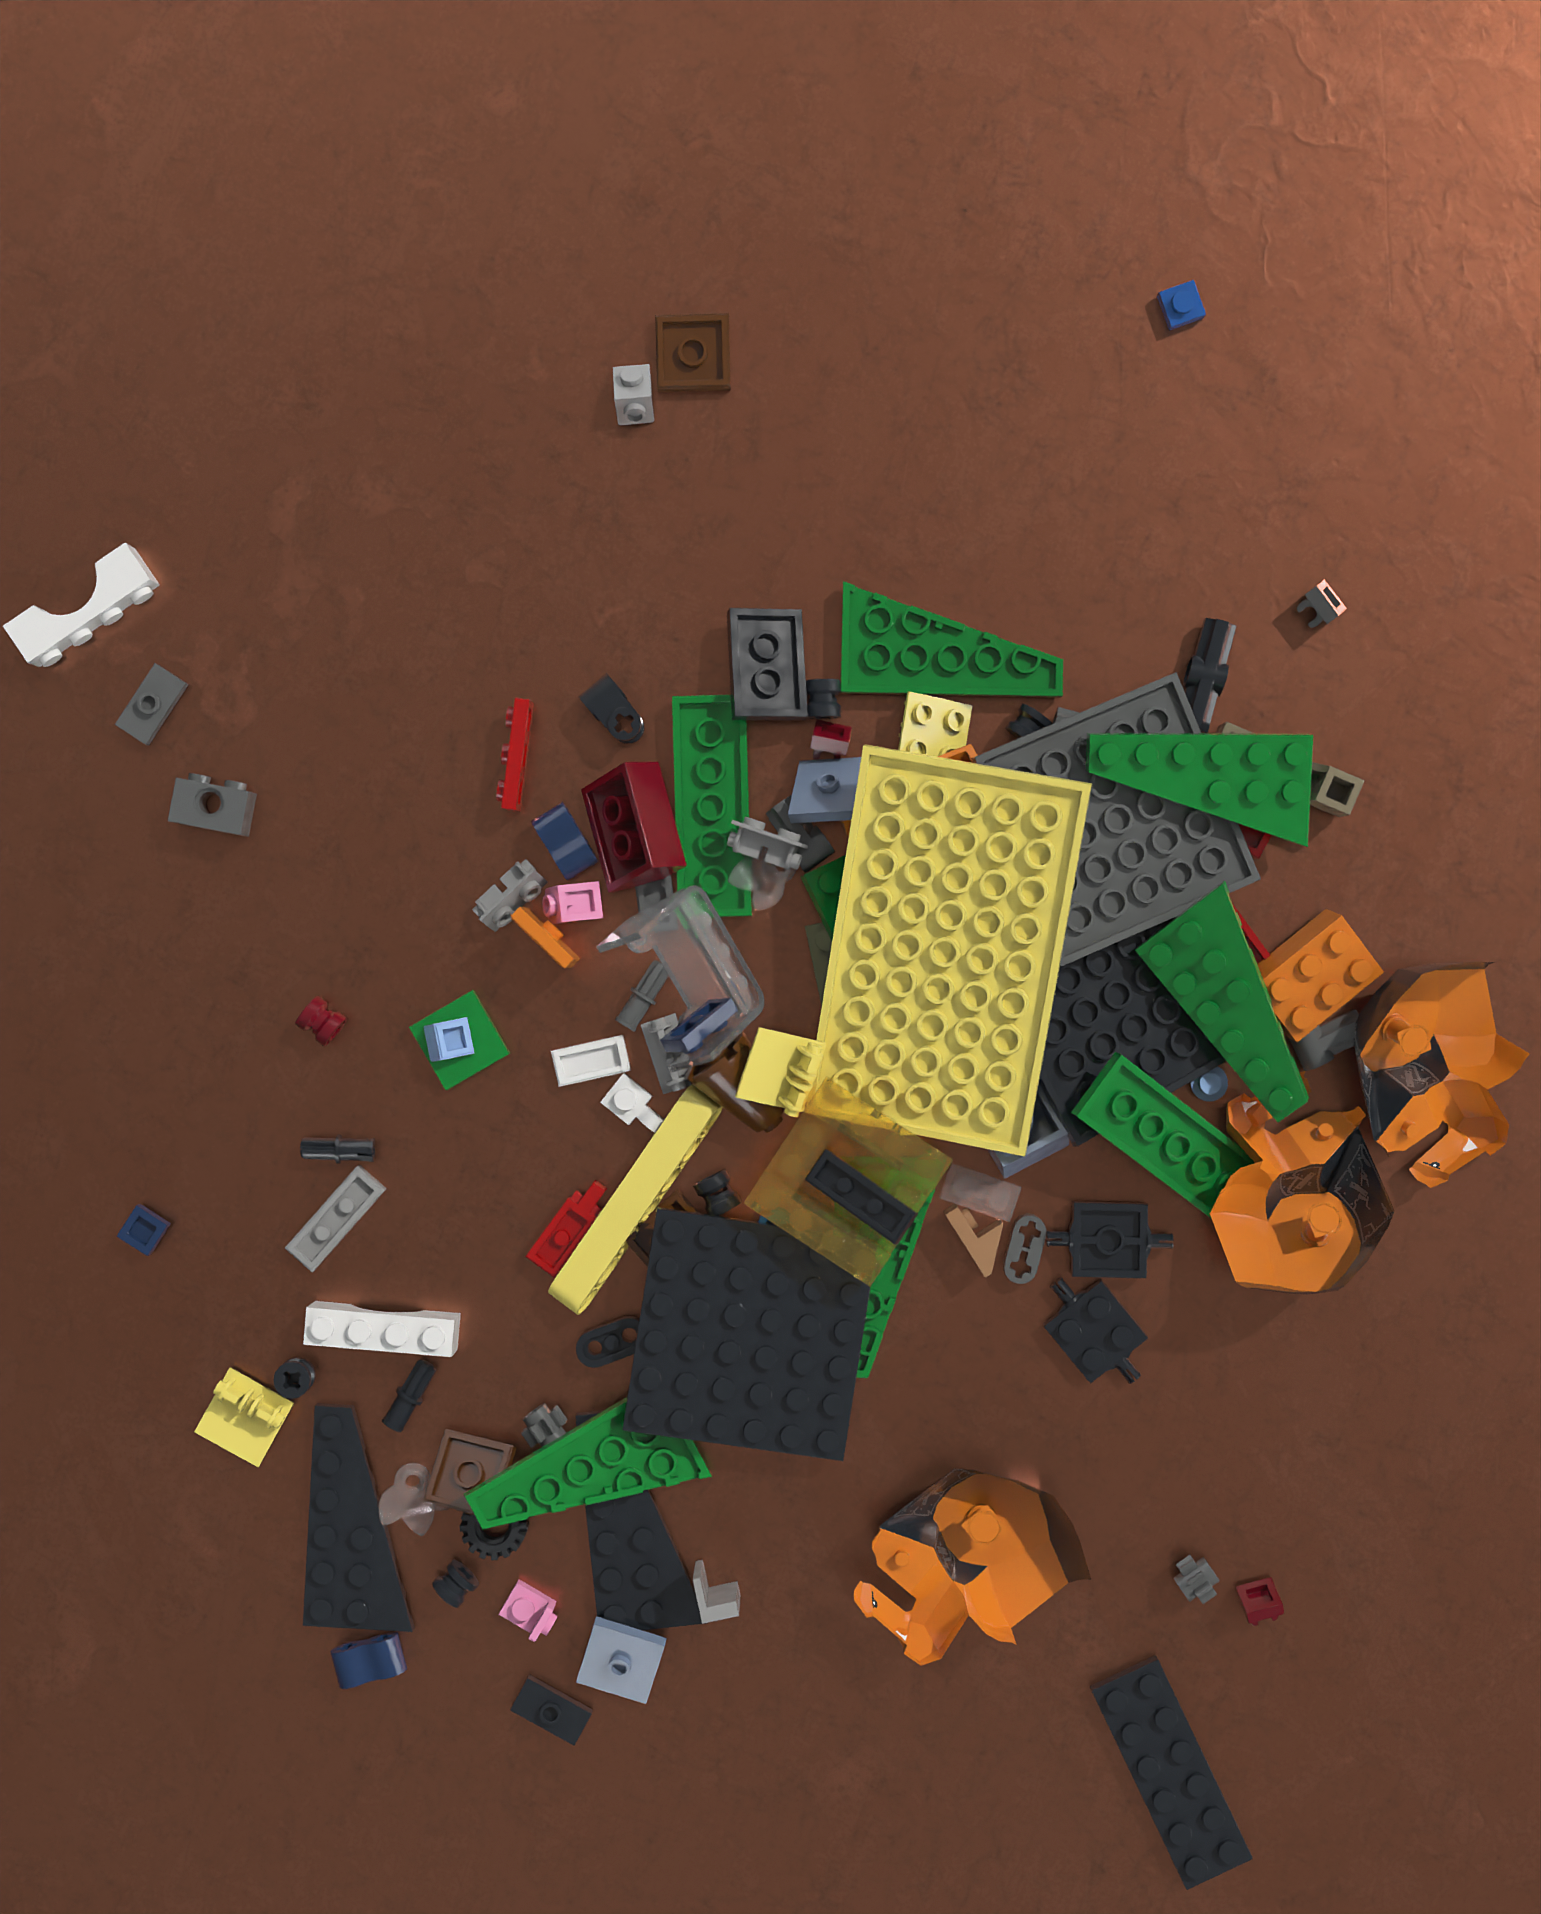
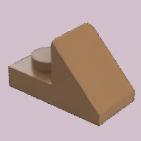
(981, 1245)

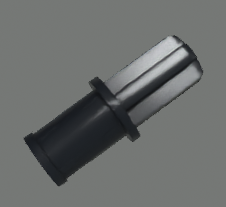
(338, 1149)
(409, 1395)

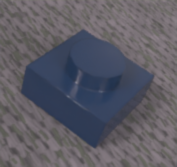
(143, 1229)

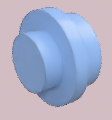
(1210, 1085)

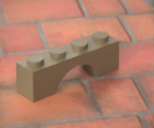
(1330, 787)

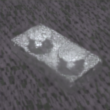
(980, 1192)

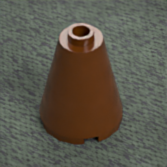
(720, 1082)

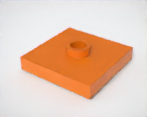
(546, 936)

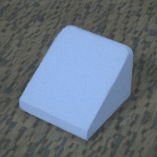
(448, 1039)

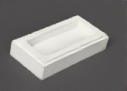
(591, 1060)

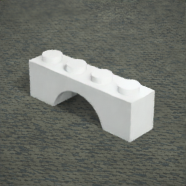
(120, 582)
(398, 1332)

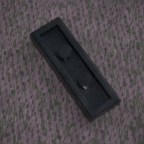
(861, 1196)

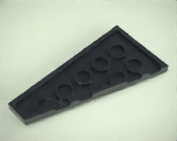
(349, 1551)
(637, 1563)

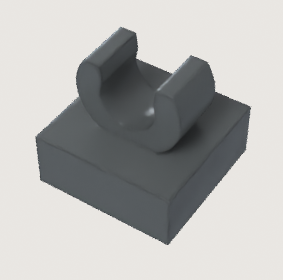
(1325, 603)

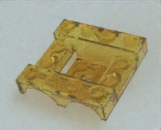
(871, 1145)

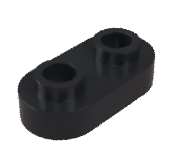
(613, 1342)

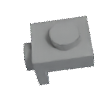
(633, 394)

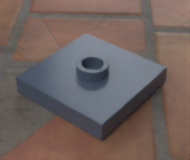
(824, 790)
(621, 1660)

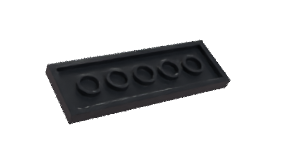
(1171, 1772)

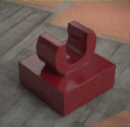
(830, 738)
(1260, 1600)

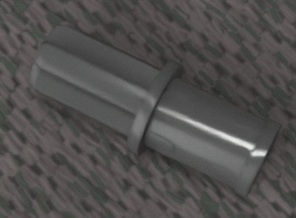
(643, 996)

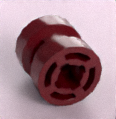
(323, 1022)

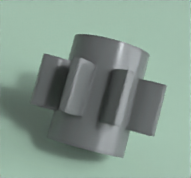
(543, 1425)
(1196, 1579)

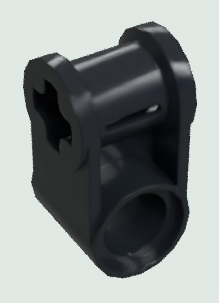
(610, 706)

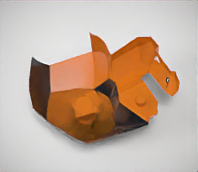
(1430, 1057)
(1306, 1205)
(974, 1551)

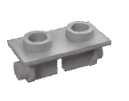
(781, 847)
(522, 886)
(653, 1032)

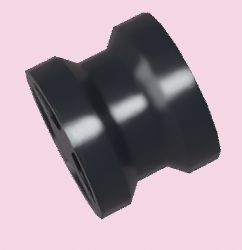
(1027, 722)
(300, 1372)
(455, 1583)

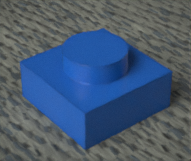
(1181, 305)

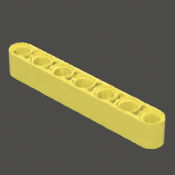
(635, 1199)

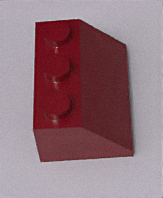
(633, 826)

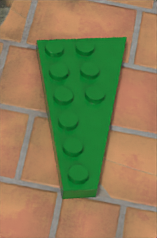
(1235, 776)
(1220, 986)

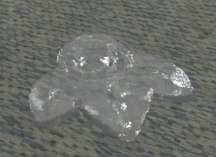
(760, 878)
(408, 1501)

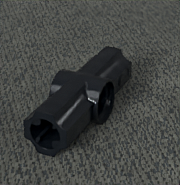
(1208, 669)

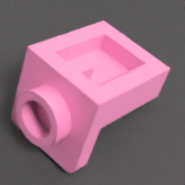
(572, 902)
(529, 1610)

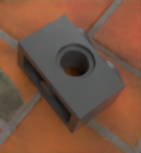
(190, 799)

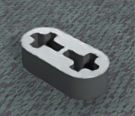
(1015, 1246)

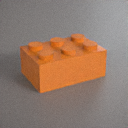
(1316, 973)

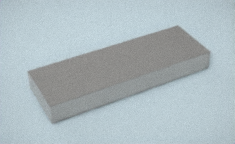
(335, 1218)

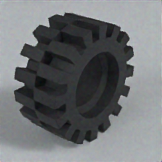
(489, 1545)

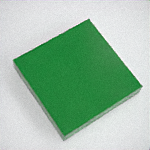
(485, 1038)

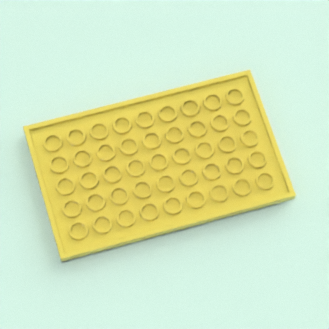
(950, 943)

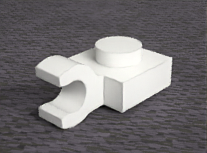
(630, 1101)

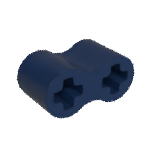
(564, 841)
(368, 1660)

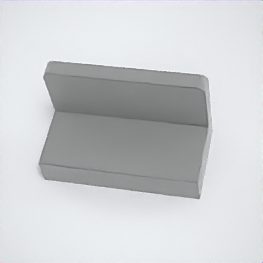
(716, 1601)

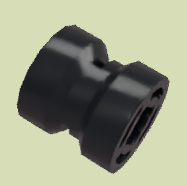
(822, 699)
(721, 1201)

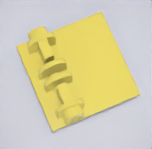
(933, 725)
(780, 1070)
(244, 1417)

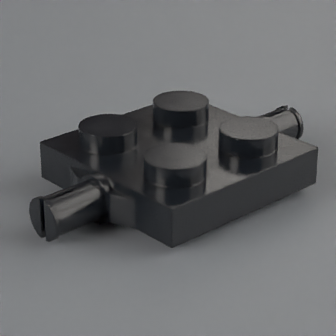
(1109, 1239)
(1095, 1330)

